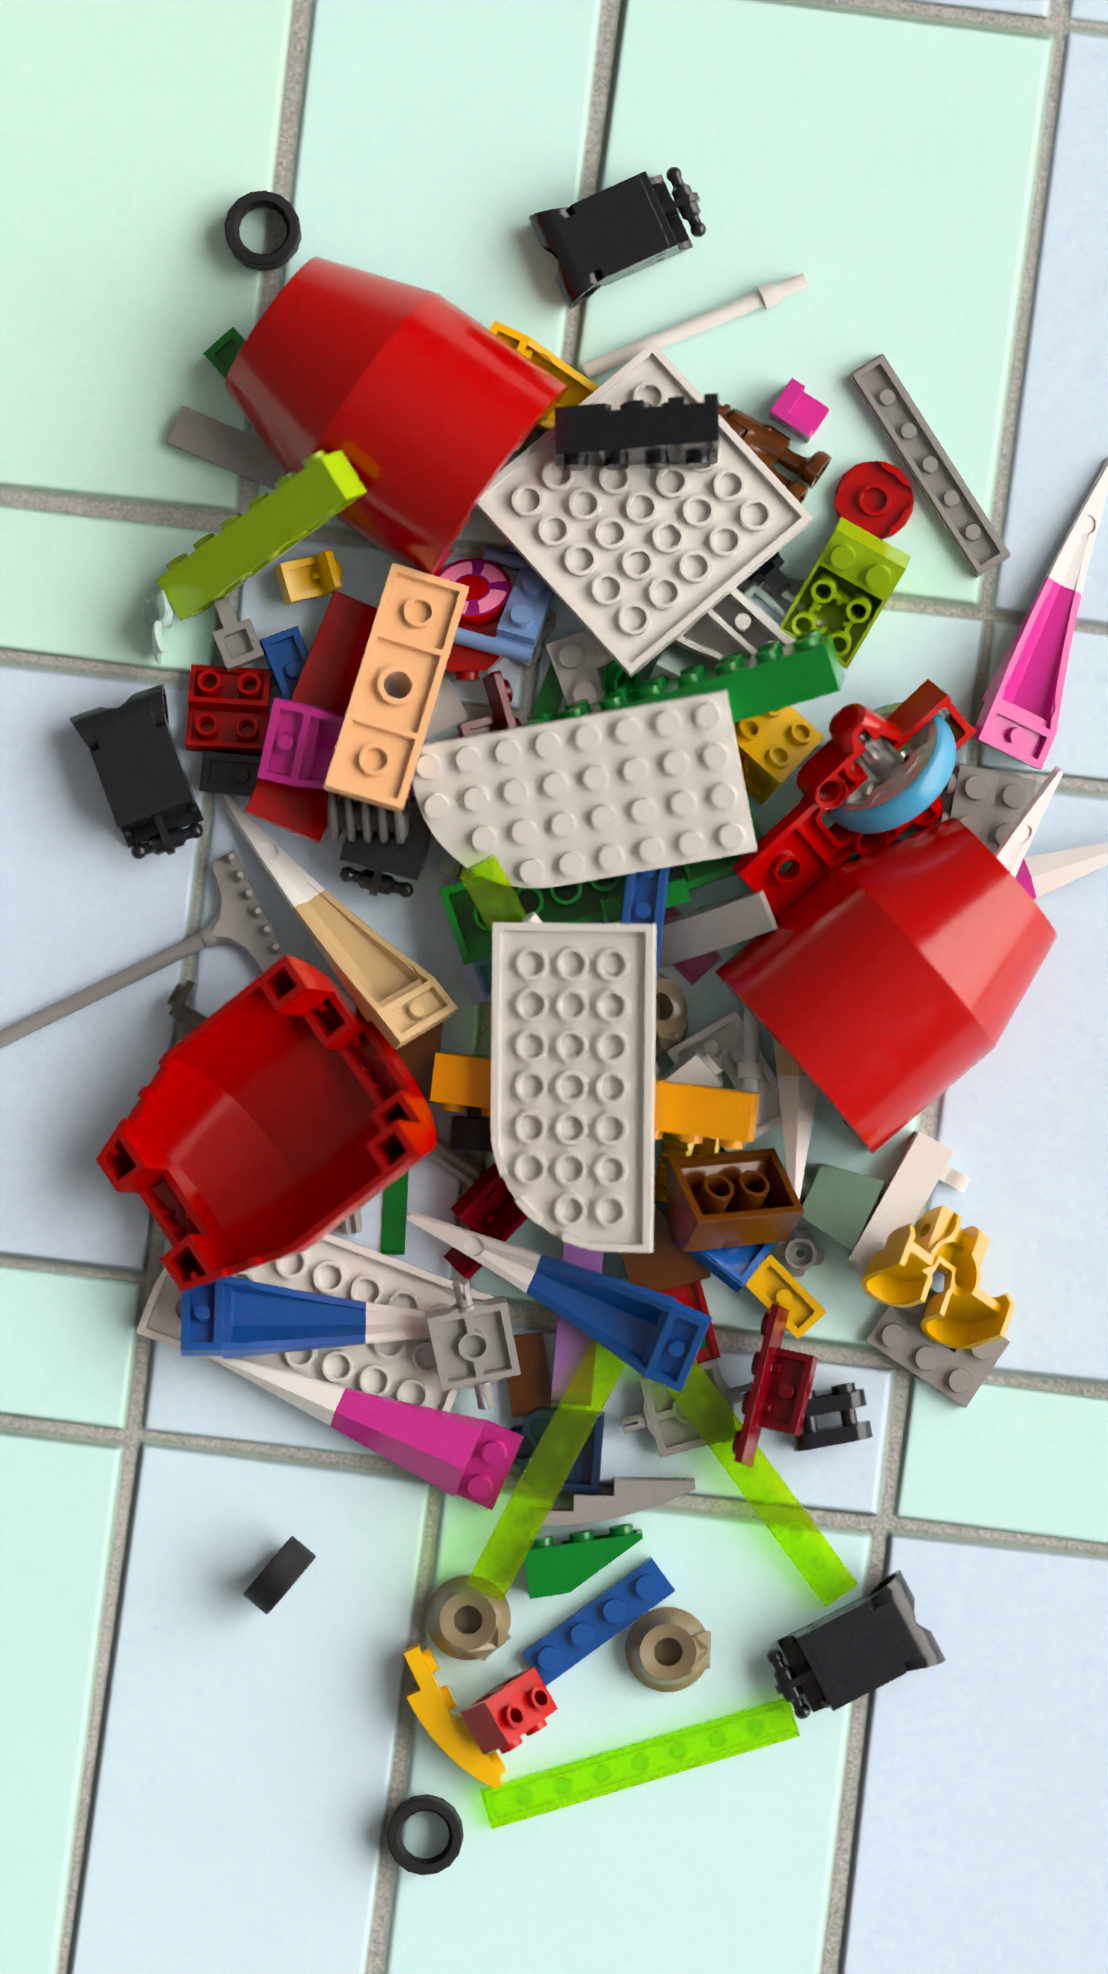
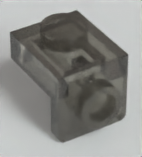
(180, 1010)

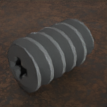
(366, 818)

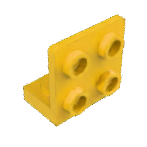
(772, 749)

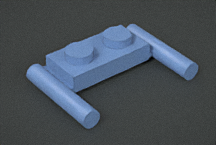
(522, 615)

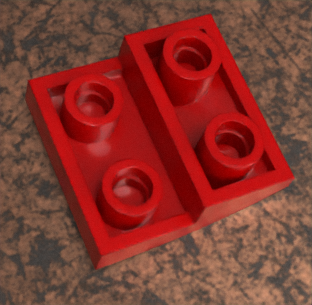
(228, 709)

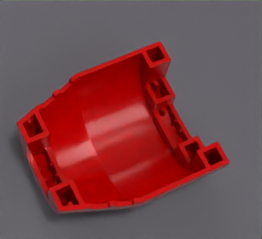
(400, 386)
(895, 974)
(268, 1126)

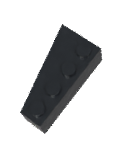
(638, 434)

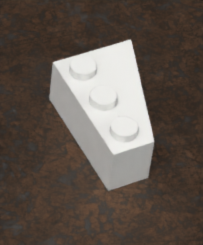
(731, 628)

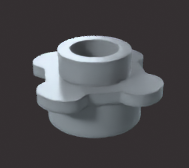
(797, 1264)

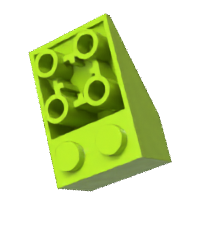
(847, 588)

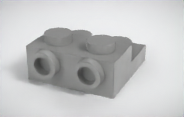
(987, 802)

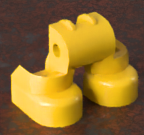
(903, 1273)

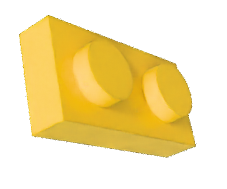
(776, 1285)

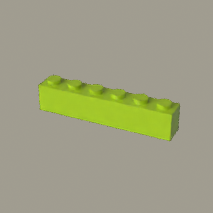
(261, 534)

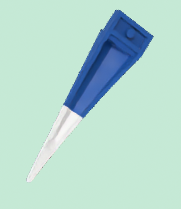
(257, 1318)
(630, 1321)

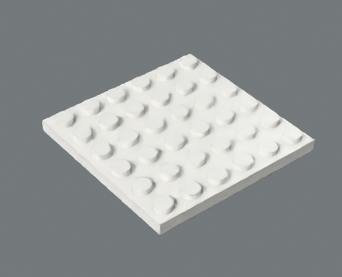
(642, 546)

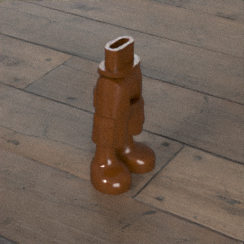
(773, 448)

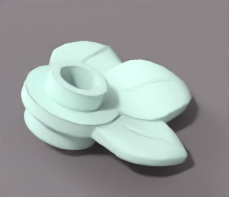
(159, 614)

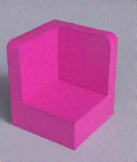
(798, 411)

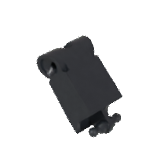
(618, 232)
(142, 772)
(401, 860)
(854, 1649)

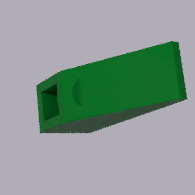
(566, 1564)

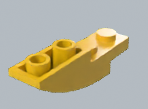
(434, 1710)

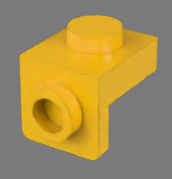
(309, 577)

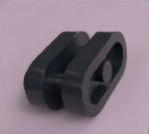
(843, 1399)

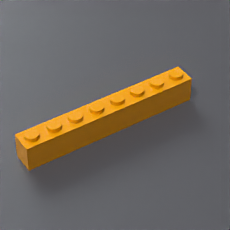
(679, 1107)

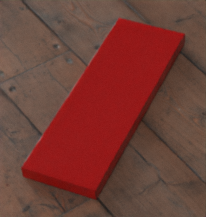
(324, 682)

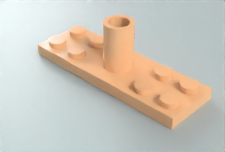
(401, 661)

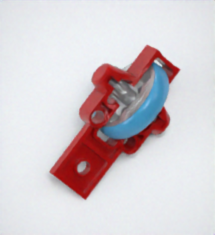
(895, 746)

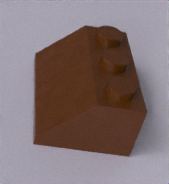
(730, 1200)

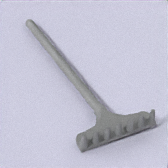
(237, 923)

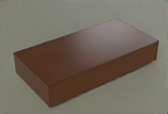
(532, 1386)

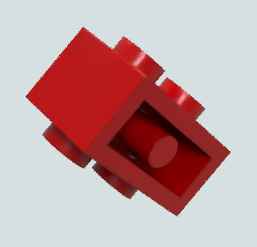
(509, 1711)

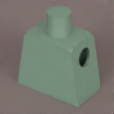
(839, 1202)

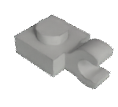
(236, 639)

